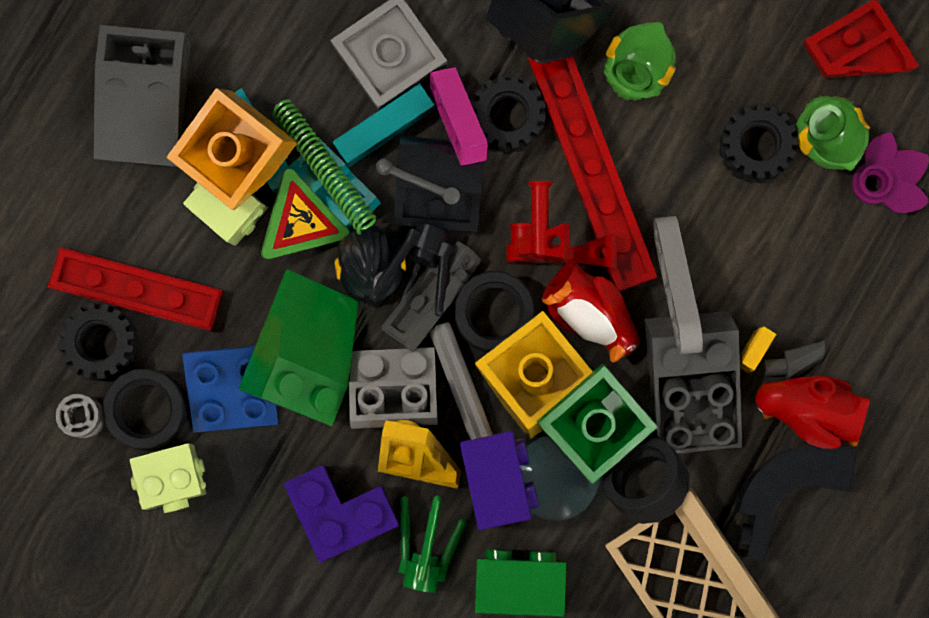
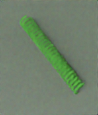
(318, 171)

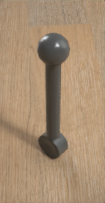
(450, 195)

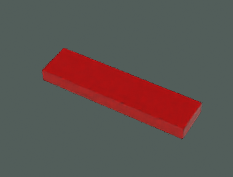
(135, 289)

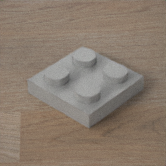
(388, 52)

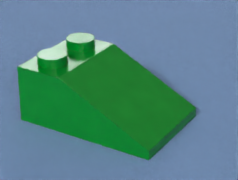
(304, 350)

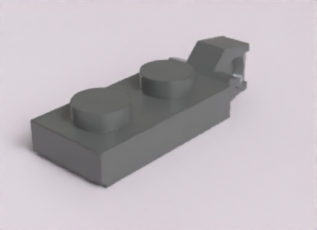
(415, 313)

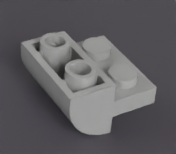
(392, 387)

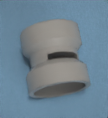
(87, 419)

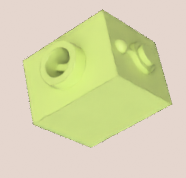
(227, 223)
(168, 478)

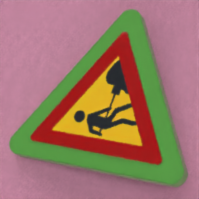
(299, 220)

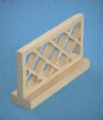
(716, 550)

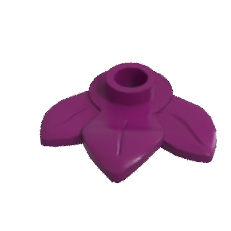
(895, 173)

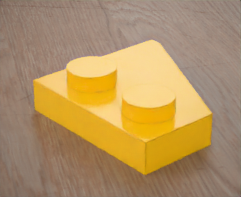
(416, 455)

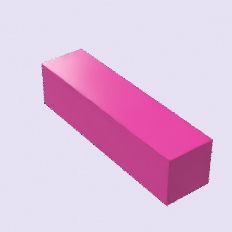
(458, 116)

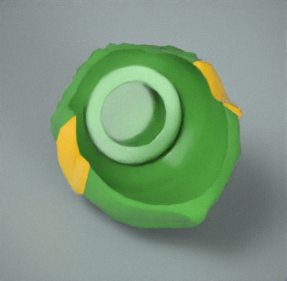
(640, 61)
(832, 132)

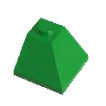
(597, 423)

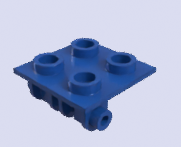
(214, 392)

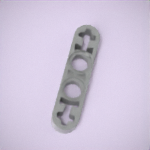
(678, 285)

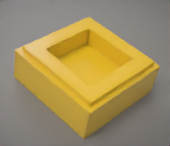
(755, 349)

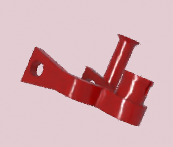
(533, 241)

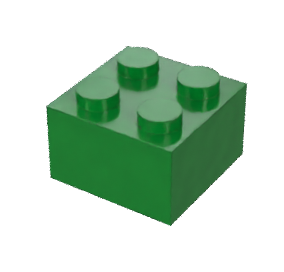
(520, 585)

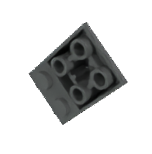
(139, 94)
(696, 393)

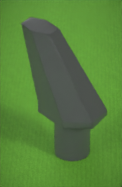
(795, 361)

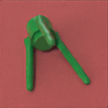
(422, 571)

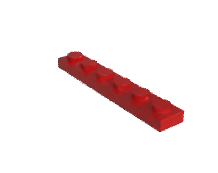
(593, 169)

